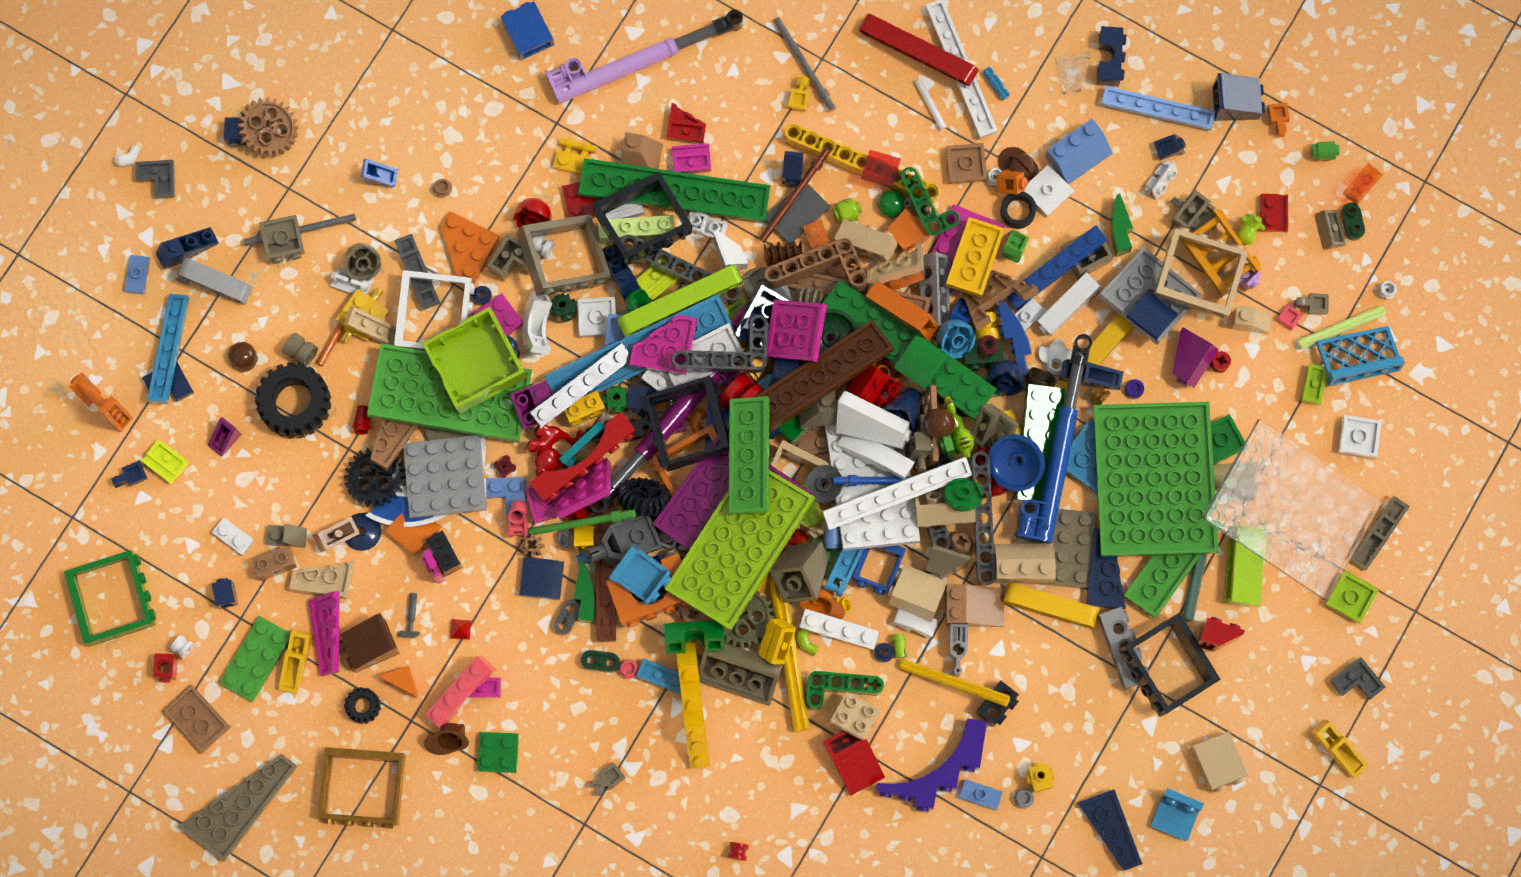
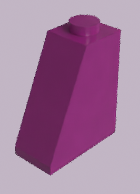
(1192, 358)

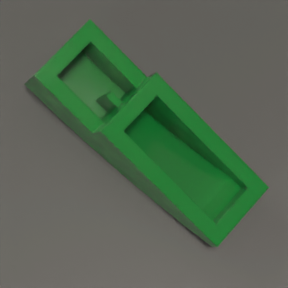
(1120, 227)
(585, 595)

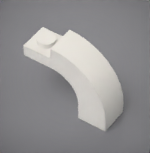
(534, 324)

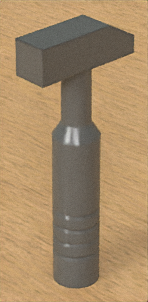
(411, 618)

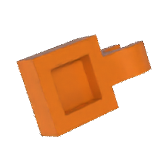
(1279, 115)

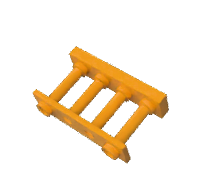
(1211, 270)

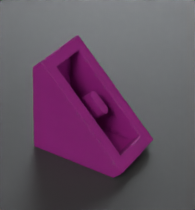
(223, 437)

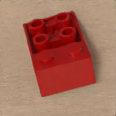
(853, 761)

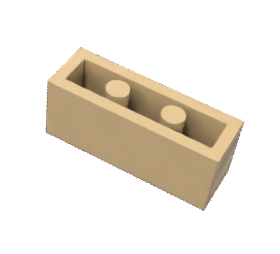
(867, 240)

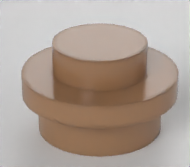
(442, 187)

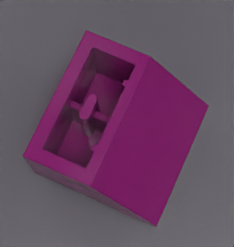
(528, 398)

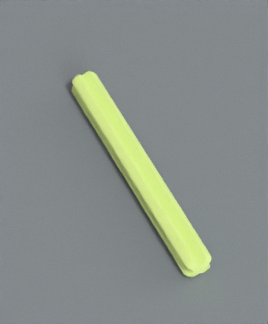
(1341, 327)

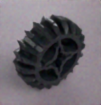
(643, 496)

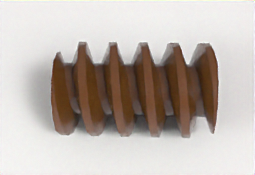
(781, 253)

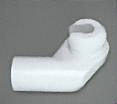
(127, 159)

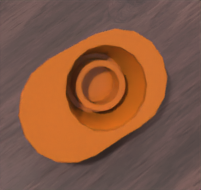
(825, 605)

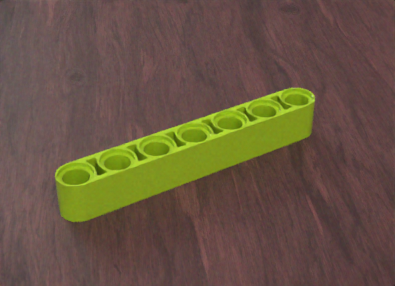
(683, 298)

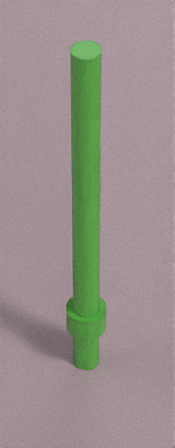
(615, 516)

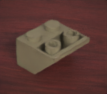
(1093, 262)

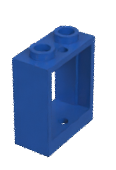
(896, 551)

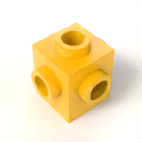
(1037, 784)

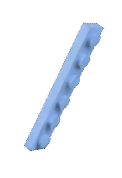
(1158, 108)

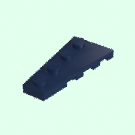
(1104, 579)
(1110, 823)

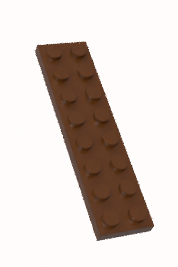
(832, 370)

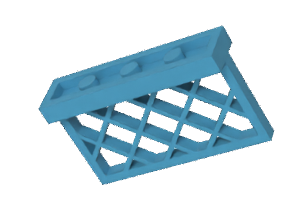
(1360, 371)

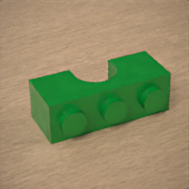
(707, 632)

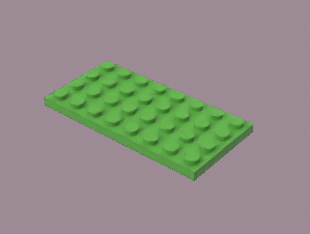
(413, 393)

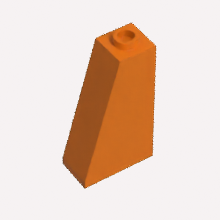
(903, 310)

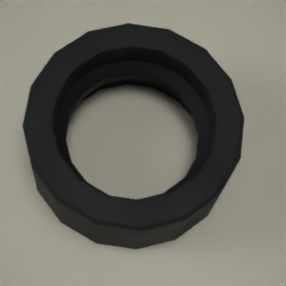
(1018, 224)

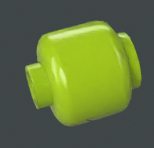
(847, 210)

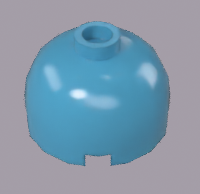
(955, 338)

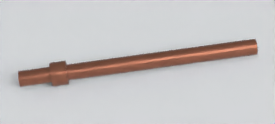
(815, 165)

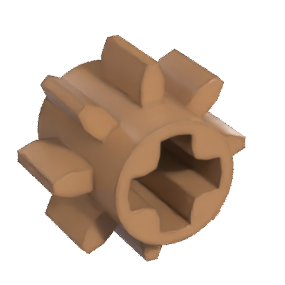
(532, 551)

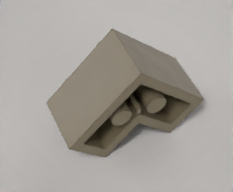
(507, 257)

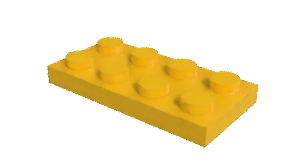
(975, 257)

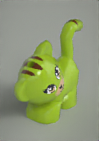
(961, 438)

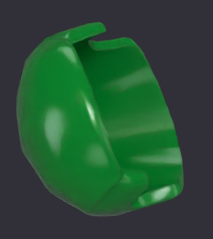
(891, 203)
(636, 299)

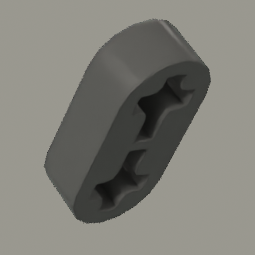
(563, 615)

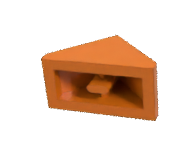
(402, 679)

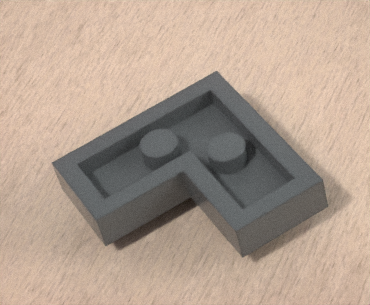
(161, 172)
(1358, 674)

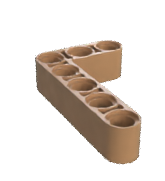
(819, 264)

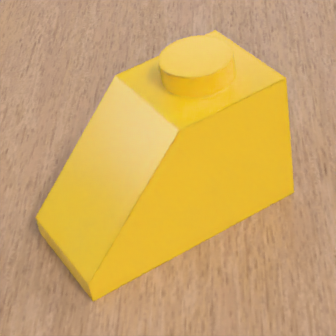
(584, 538)

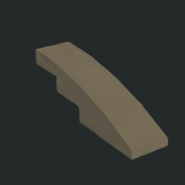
(1379, 532)

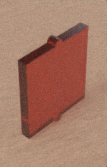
(881, 168)

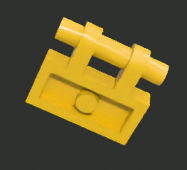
(572, 162)

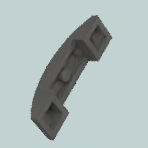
(413, 262)

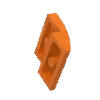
(412, 537)

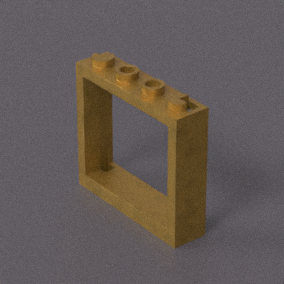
(349, 820)

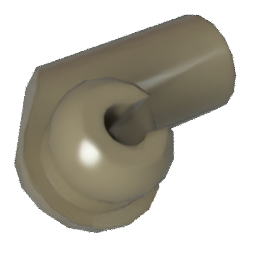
(909, 204)

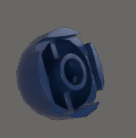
(1006, 377)

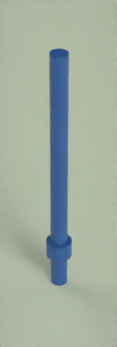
(853, 480)

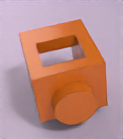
(1011, 182)

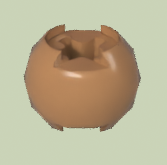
(965, 536)

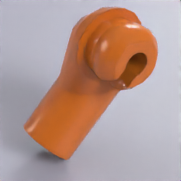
(696, 419)

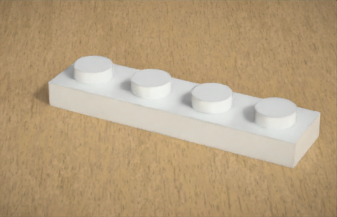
(839, 629)

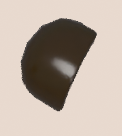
(1040, 377)

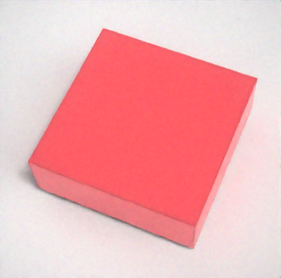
(1289, 317)

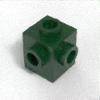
(563, 314)

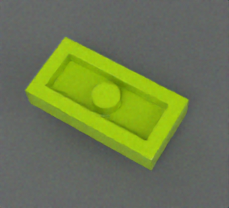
(1314, 384)

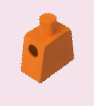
(907, 231)

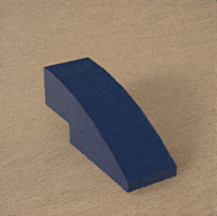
(1095, 376)

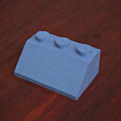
(1079, 151)

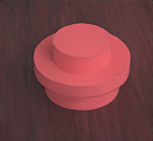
(628, 669)

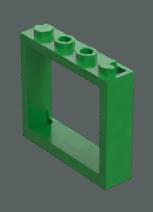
(79, 605)

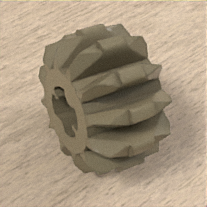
(809, 295)

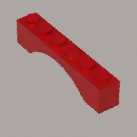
(615, 432)

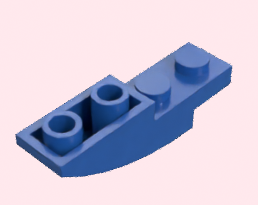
(1013, 329)

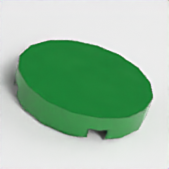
(963, 494)

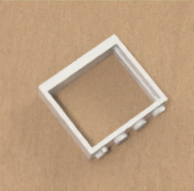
(403, 302)

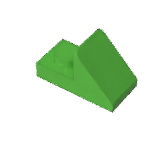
(1015, 246)

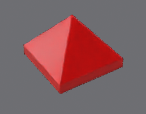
(460, 629)

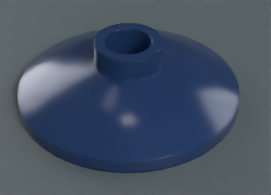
(369, 537)

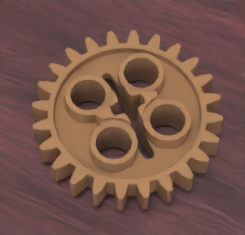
(258, 113)

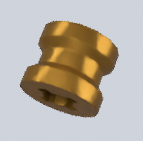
(1099, 395)

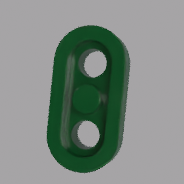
(1352, 220)
(600, 661)

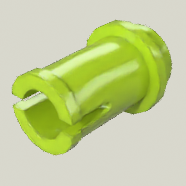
(899, 645)

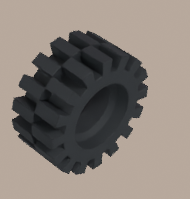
(353, 697)

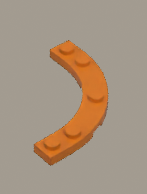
(818, 237)

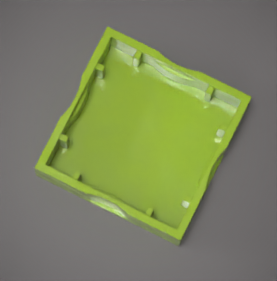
(475, 360)

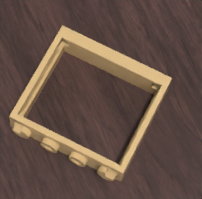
(1191, 301)
(811, 461)

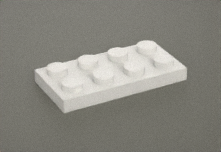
(717, 340)

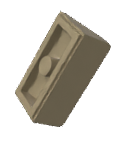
(1329, 229)

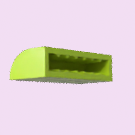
(1242, 576)

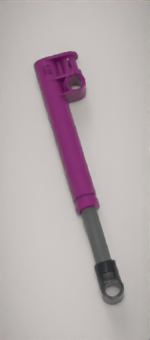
(669, 423)

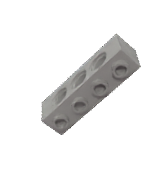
(934, 286)
(1113, 640)

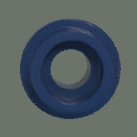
(484, 300)
(879, 656)

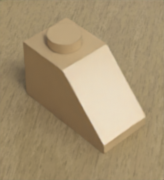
(1251, 320)

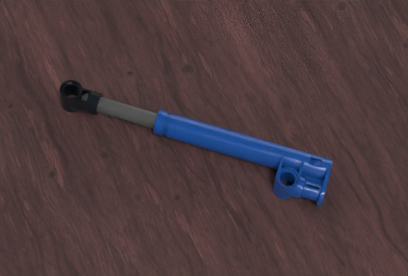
(1042, 522)

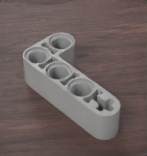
(215, 281)

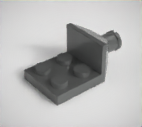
(619, 538)

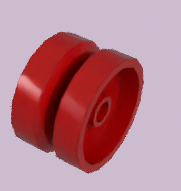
(740, 388)

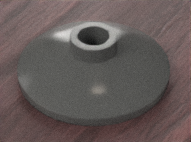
(816, 480)

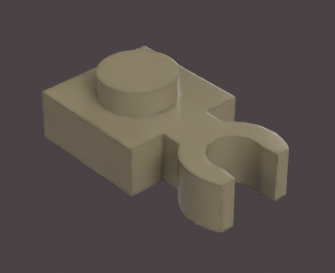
(610, 777)

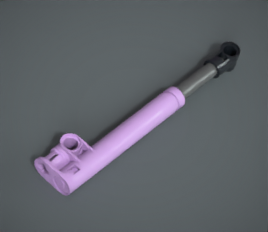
(572, 84)

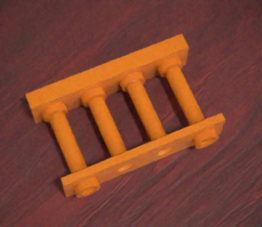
(109, 407)

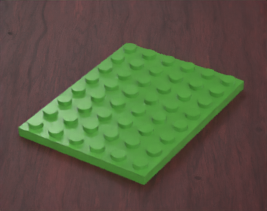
(1154, 478)

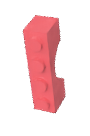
(469, 680)

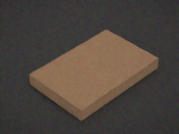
(196, 719)

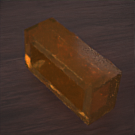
(1362, 184)

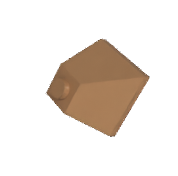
(641, 151)

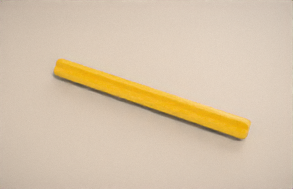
(954, 682)

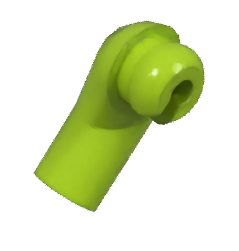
(803, 642)

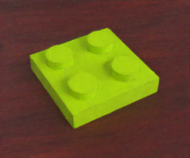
(1352, 597)

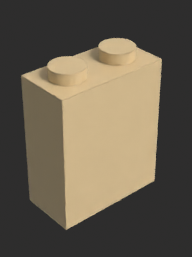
(916, 592)
(1219, 762)

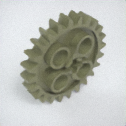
(756, 605)

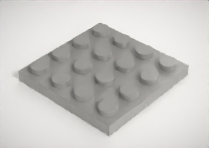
(1138, 278)
(445, 477)

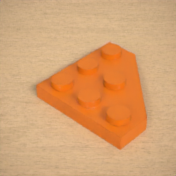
(468, 245)

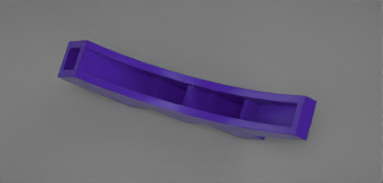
(923, 790)

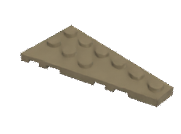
(233, 814)

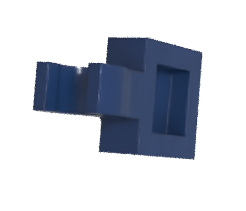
(132, 474)

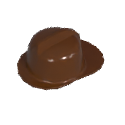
(1018, 160)
(447, 740)

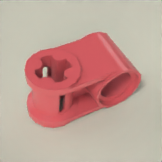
(518, 523)

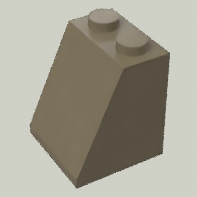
(800, 571)

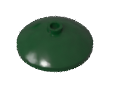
(837, 324)

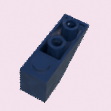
(186, 246)
(621, 275)

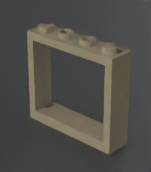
(534, 267)

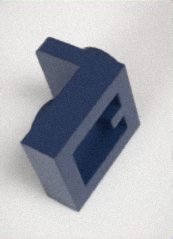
(1170, 146)

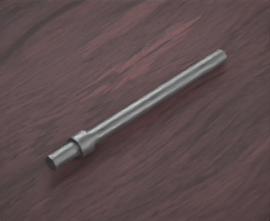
(823, 93)
(308, 227)

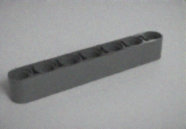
(673, 262)
(988, 526)

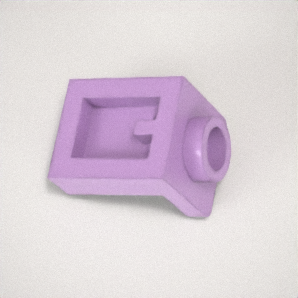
(1249, 280)

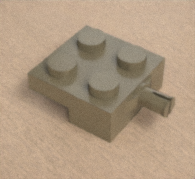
(1193, 212)
(992, 425)
(919, 445)

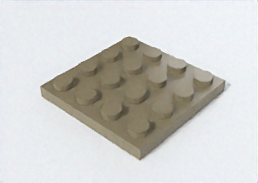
(1071, 546)

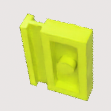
(655, 282)
(165, 461)

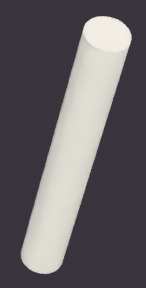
(932, 107)

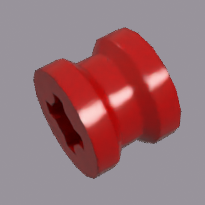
(1218, 365)
(738, 851)

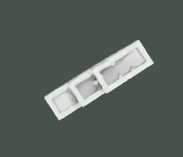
(876, 454)

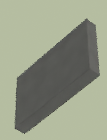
(805, 210)

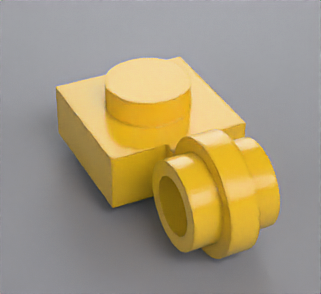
(798, 97)

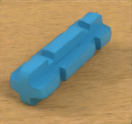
(996, 83)

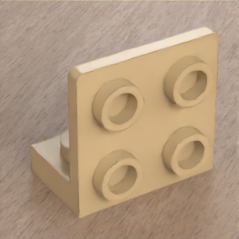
(855, 716)

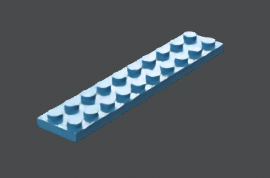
(709, 315)

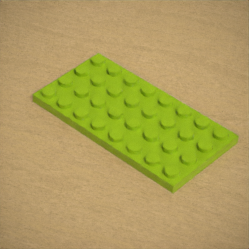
(738, 553)

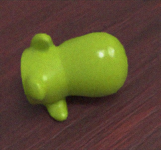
(1248, 229)

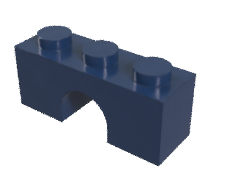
(1111, 40)

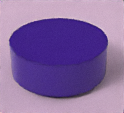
(1134, 389)

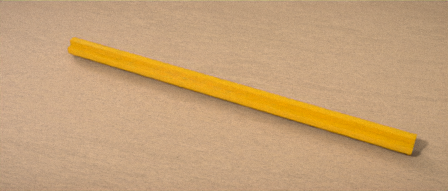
(791, 666)

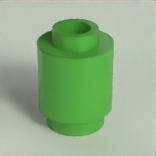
(1325, 150)

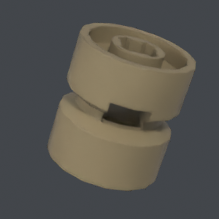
(297, 348)

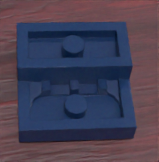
(1151, 315)
(541, 578)

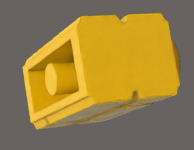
(776, 641)

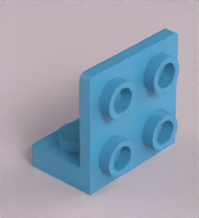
(1176, 814)

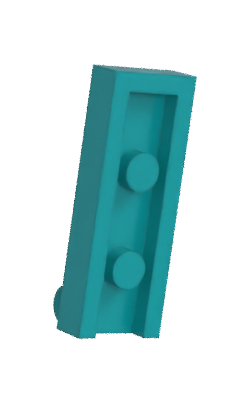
(568, 458)

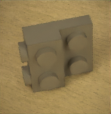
(282, 239)

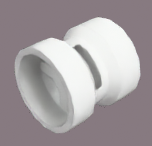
(543, 246)

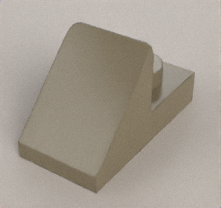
(286, 535)

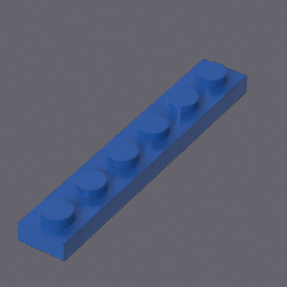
(1062, 263)

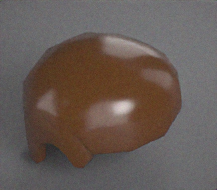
(242, 357)
(939, 423)

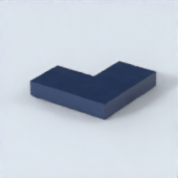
(180, 385)

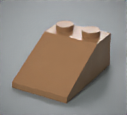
(974, 605)

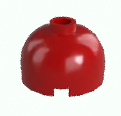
(531, 212)

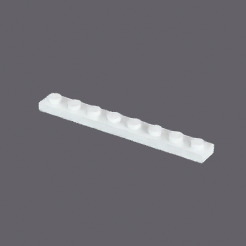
(971, 94)
(896, 493)

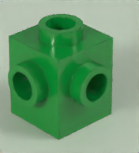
(614, 406)

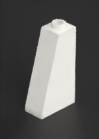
(1069, 304)
(870, 422)

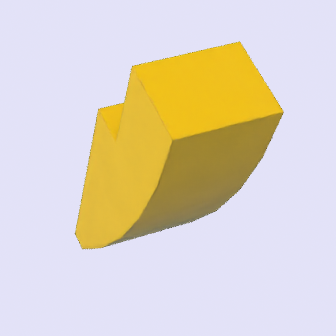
(295, 661)
(1339, 748)

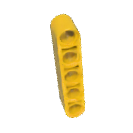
(1051, 605)

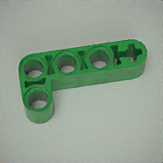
(926, 199)
(845, 678)

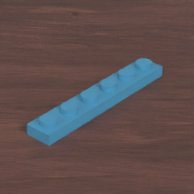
(168, 349)

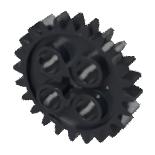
(373, 493)

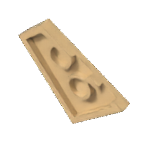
(894, 270)
(323, 579)

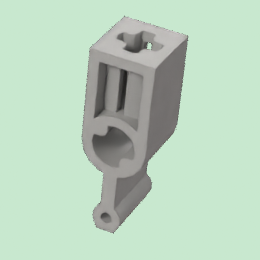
(962, 643)

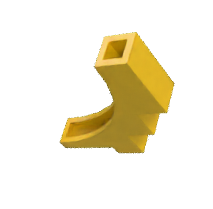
(692, 707)

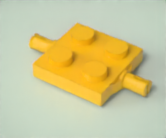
(365, 303)

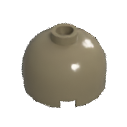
(361, 262)

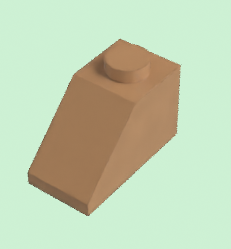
(336, 534)

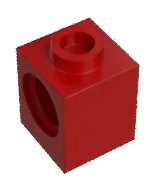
(161, 659)

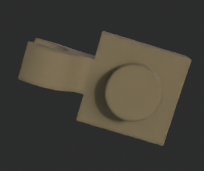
(1315, 303)

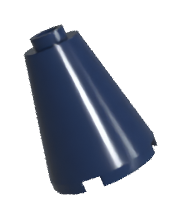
(906, 406)

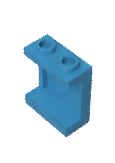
(641, 574)

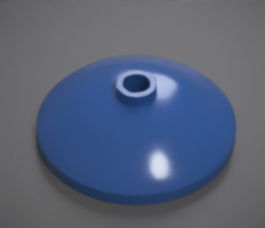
(1009, 470)

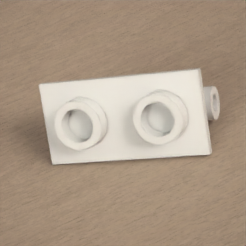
(1166, 172)
(345, 283)

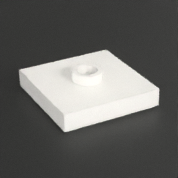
(1048, 190)
(594, 315)
(1359, 436)

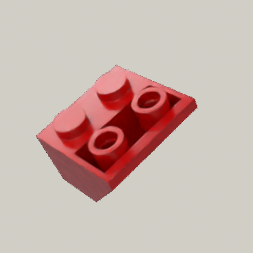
(875, 386)
(1216, 635)

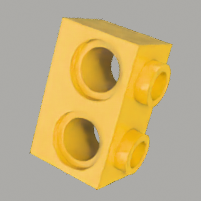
(585, 409)

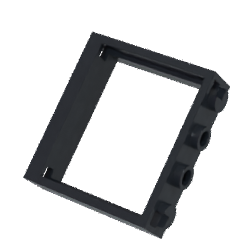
(629, 194)
(677, 392)
(1192, 649)

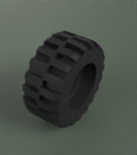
(279, 380)

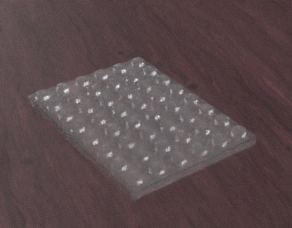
(1292, 509)

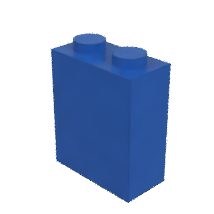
(527, 30)

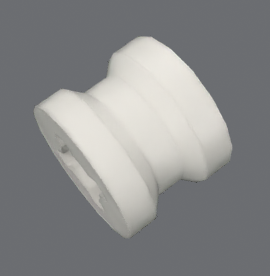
(182, 646)

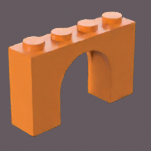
(632, 611)

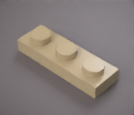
(370, 326)

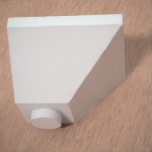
(730, 252)

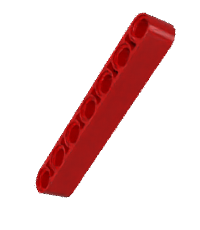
(918, 49)

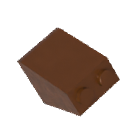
(368, 643)

